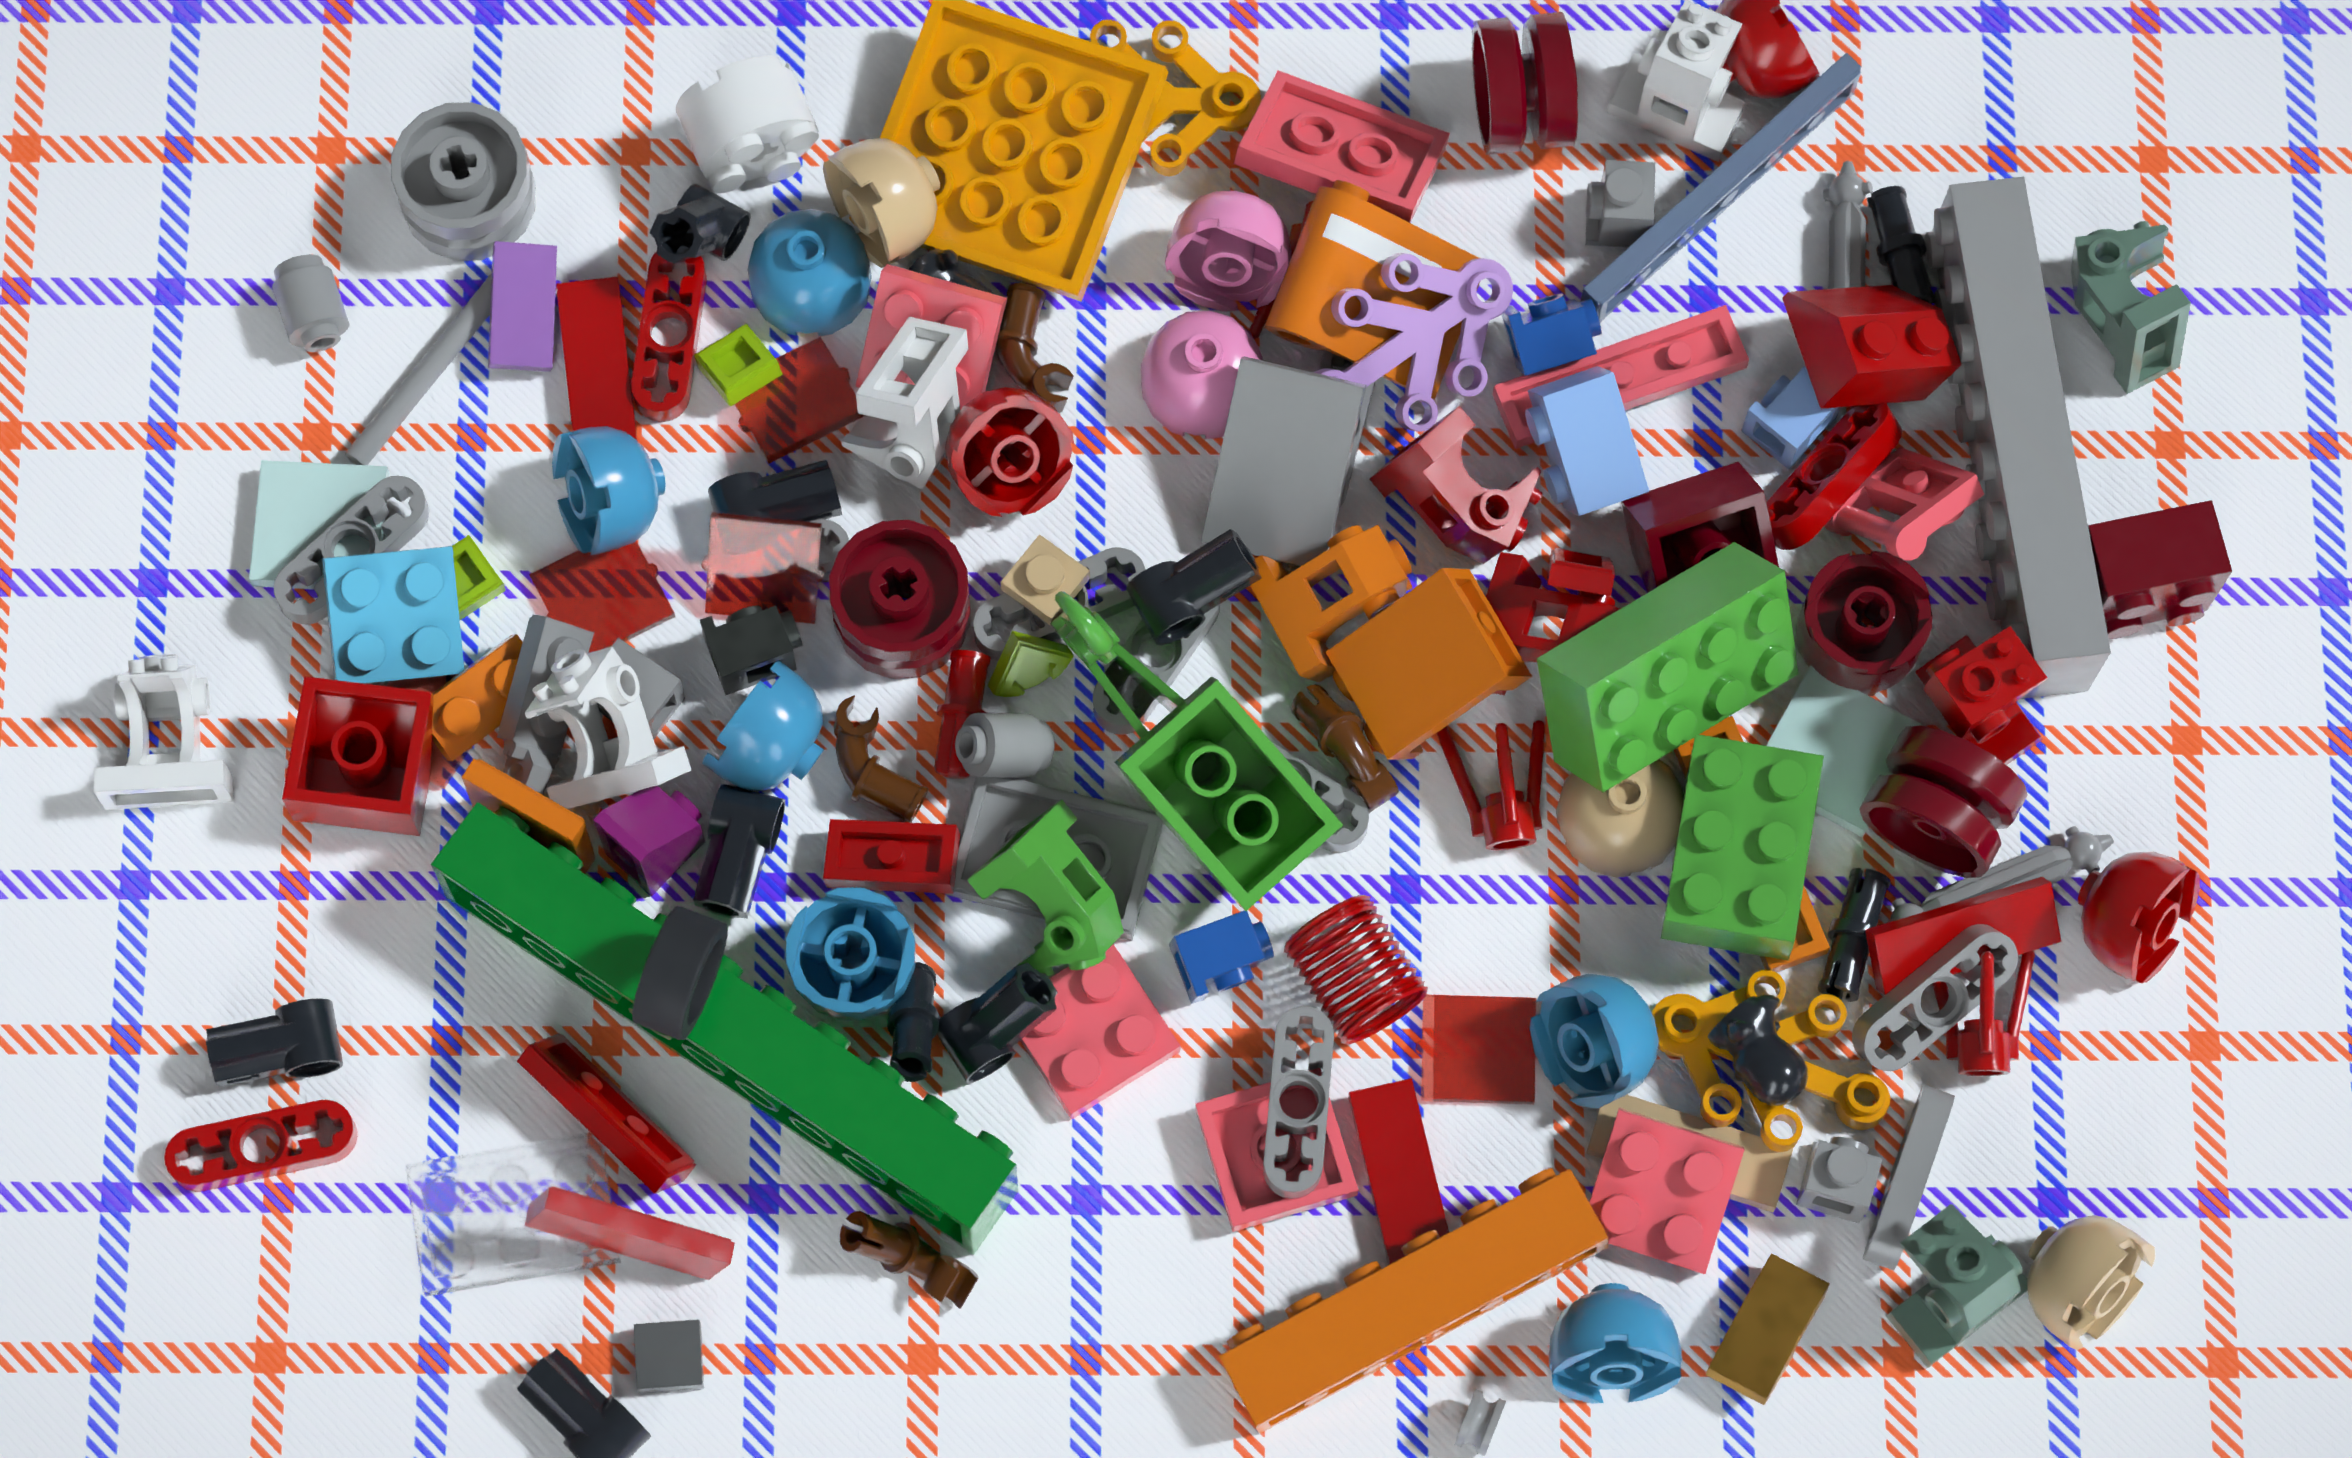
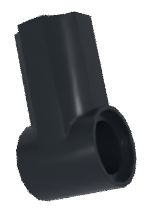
(699, 226)
(793, 494)
(1178, 593)
(741, 832)
(986, 1028)
(293, 1042)
(580, 1412)

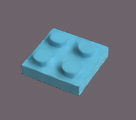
(393, 615)

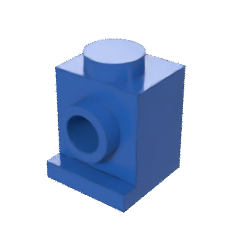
(1551, 333)
(1220, 954)

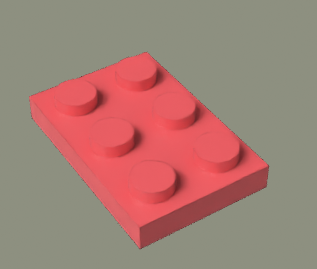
(1323, 136)

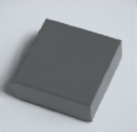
(668, 1356)

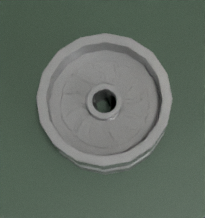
(463, 180)

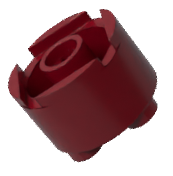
(1846, 593)

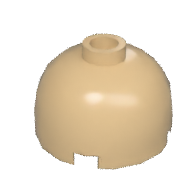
(885, 196)
(1626, 825)
(2085, 1276)

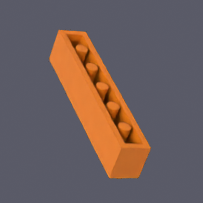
(1414, 1299)

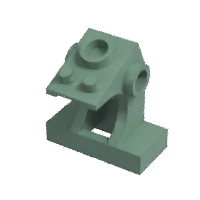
(2136, 329)
(1966, 1288)

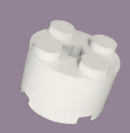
(748, 123)

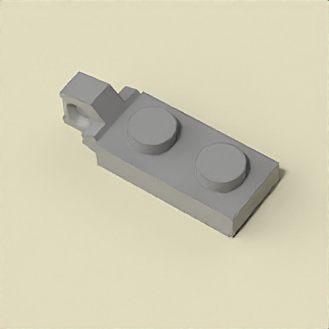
(536, 742)

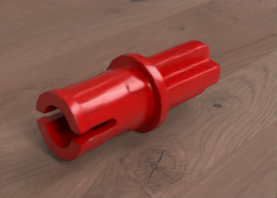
(962, 699)

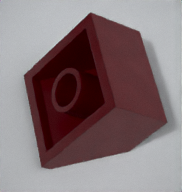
(1695, 519)

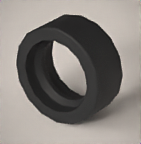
(679, 972)

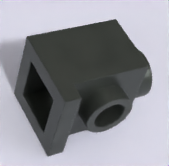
(750, 645)

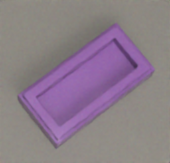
(522, 306)

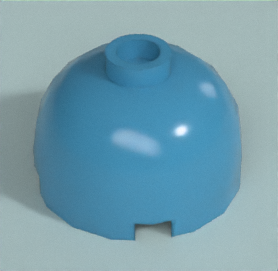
(809, 273)
(608, 486)
(771, 734)
(850, 954)
(1594, 1038)
(1614, 1343)

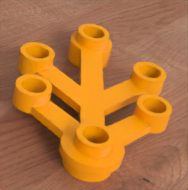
(1203, 100)
(1695, 1049)

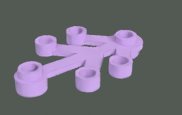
(1423, 331)

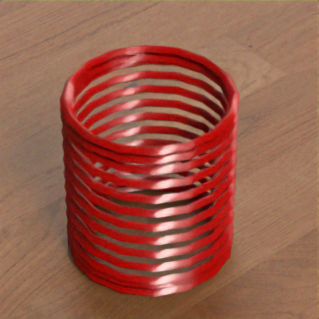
(1407, 990)

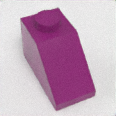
(650, 835)

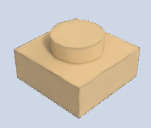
(1041, 575)

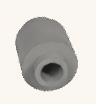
(309, 303)
(1004, 745)

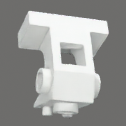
(1689, 75)
(904, 421)
(162, 691)
(603, 764)

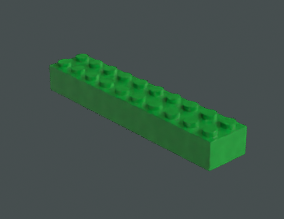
(743, 1034)

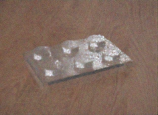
(475, 1208)

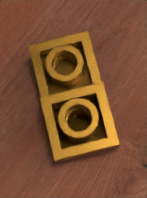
(1767, 1329)

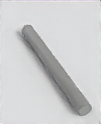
(422, 377)

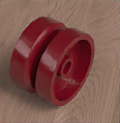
(1528, 84)
(867, 604)
(1943, 801)

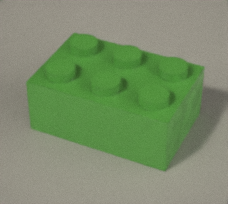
(1742, 847)

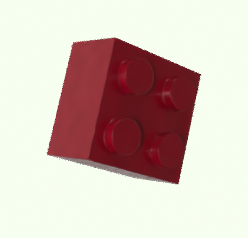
(2159, 567)

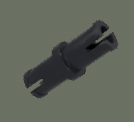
(1899, 244)
(1848, 935)
(913, 1025)

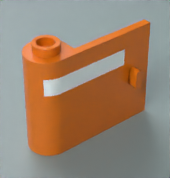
(1346, 248)

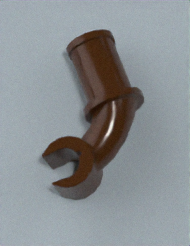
(1017, 346)
(1342, 737)
(865, 774)
(902, 1251)

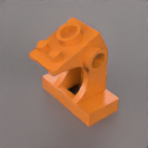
(1374, 571)

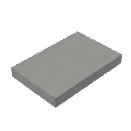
(1284, 460)
(1112, 836)

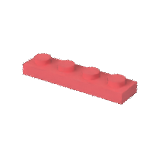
(1643, 366)

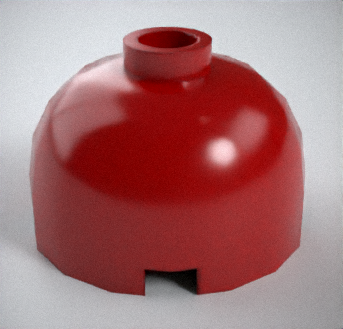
(1768, 51)
(1009, 452)
(2134, 911)

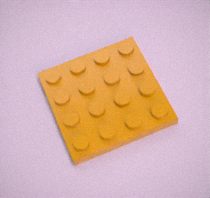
(1024, 138)

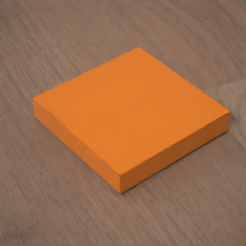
(545, 817)

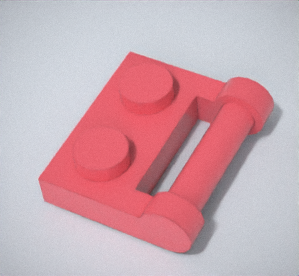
(1913, 487)

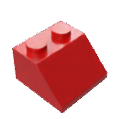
(1871, 344)
(360, 756)

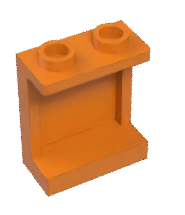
(1425, 662)

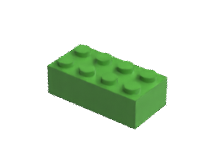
(1668, 666)

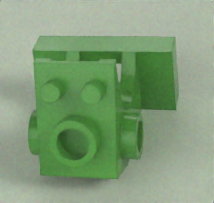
(1065, 886)

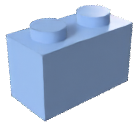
(1586, 441)

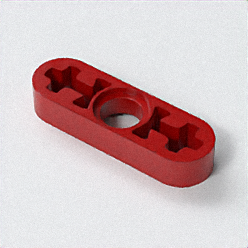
(680, 376)
(1851, 448)
(216, 1170)

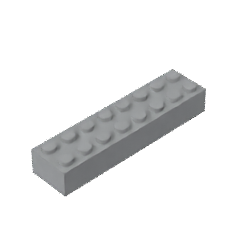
(2018, 432)

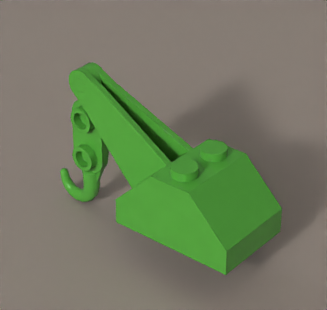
(1208, 771)

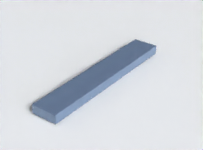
(1723, 187)

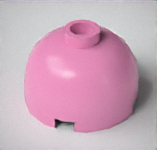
(1228, 251)
(1193, 371)

